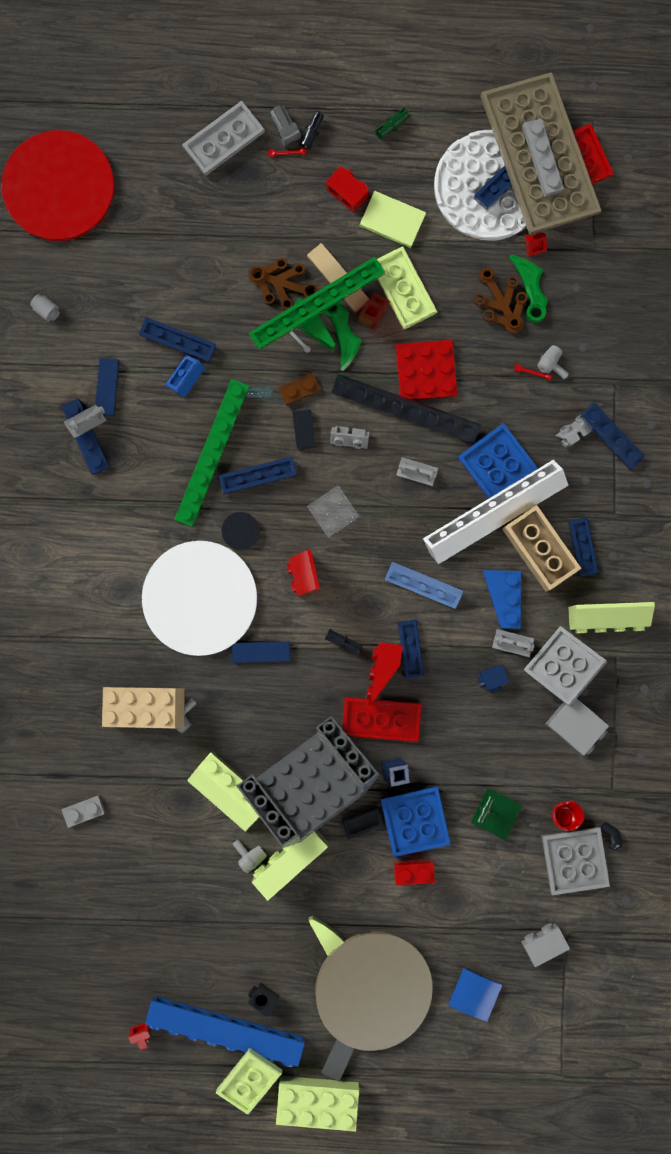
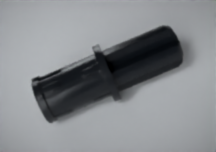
(311, 130)
(344, 642)

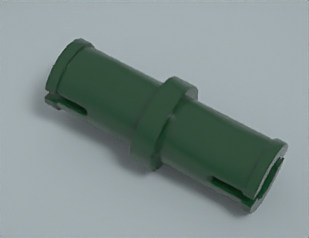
(392, 123)

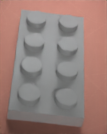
(223, 138)

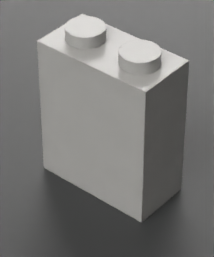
(577, 726)

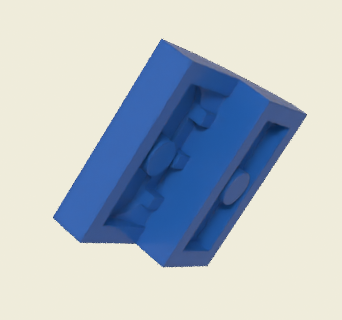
(475, 994)

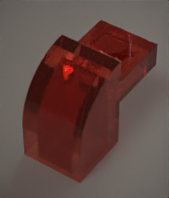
(374, 311)

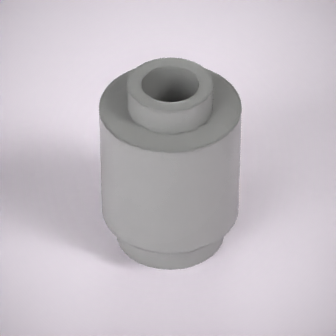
(45, 307)

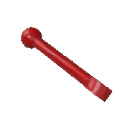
(271, 153)
(517, 368)

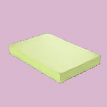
(392, 219)
(249, 1081)

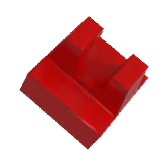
(536, 244)
(140, 1034)

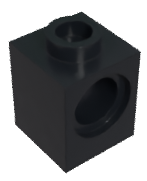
(263, 1007)

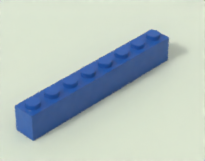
(224, 1031)

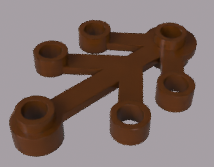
(280, 282)
(501, 303)

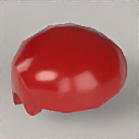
(568, 815)

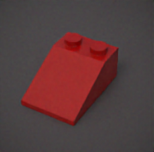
(304, 574)

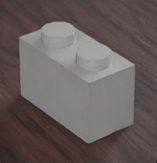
(545, 944)

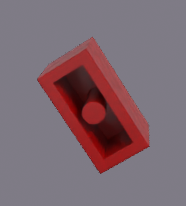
(347, 189)
(414, 872)

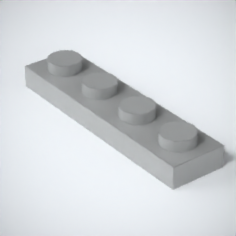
(542, 157)

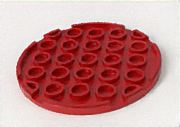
(57, 185)

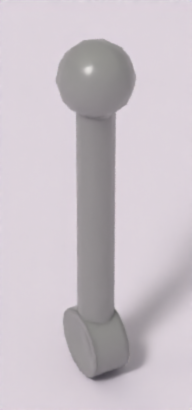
(307, 348)

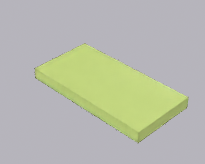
(405, 289)

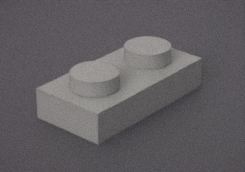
(83, 811)

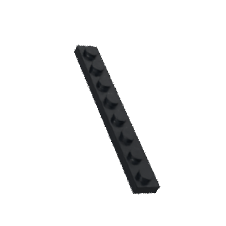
(406, 408)

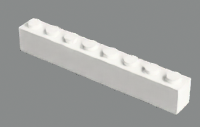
(496, 511)

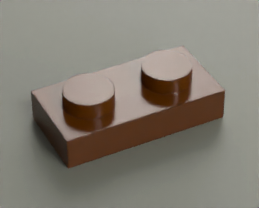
(299, 389)

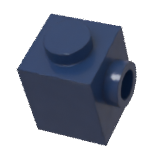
(493, 678)
(395, 772)

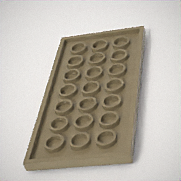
(528, 101)

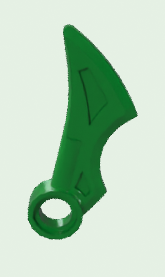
(530, 275)
(347, 340)

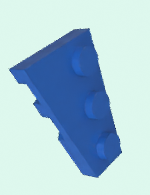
(506, 596)

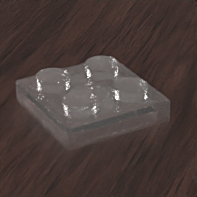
(333, 511)

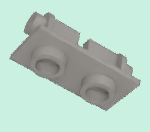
(85, 420)
(569, 432)
(341, 437)
(417, 471)
(513, 643)

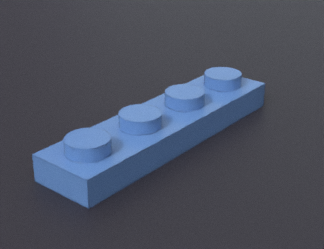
(423, 585)

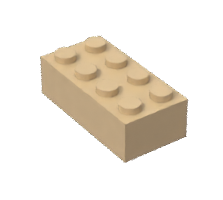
(541, 548)
(143, 707)

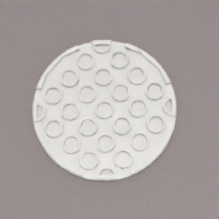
(461, 174)
(199, 598)

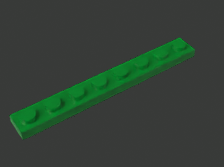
(316, 303)
(212, 452)

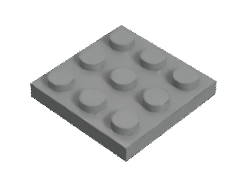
(565, 666)
(575, 861)

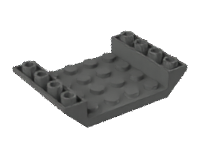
(309, 784)

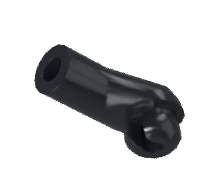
(615, 836)

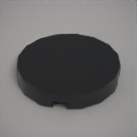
(240, 531)

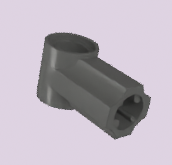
(287, 130)

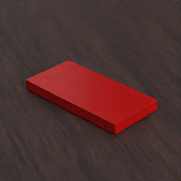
(382, 719)

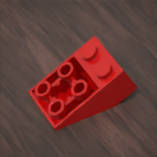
(387, 661)

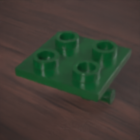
(496, 813)

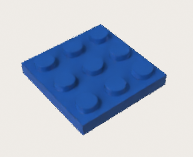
(497, 461)
(415, 821)

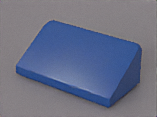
(185, 376)

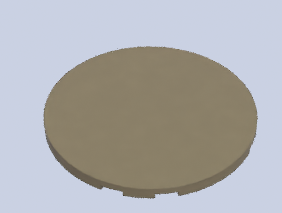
(373, 991)

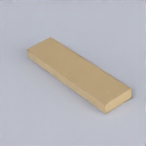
(332, 271)

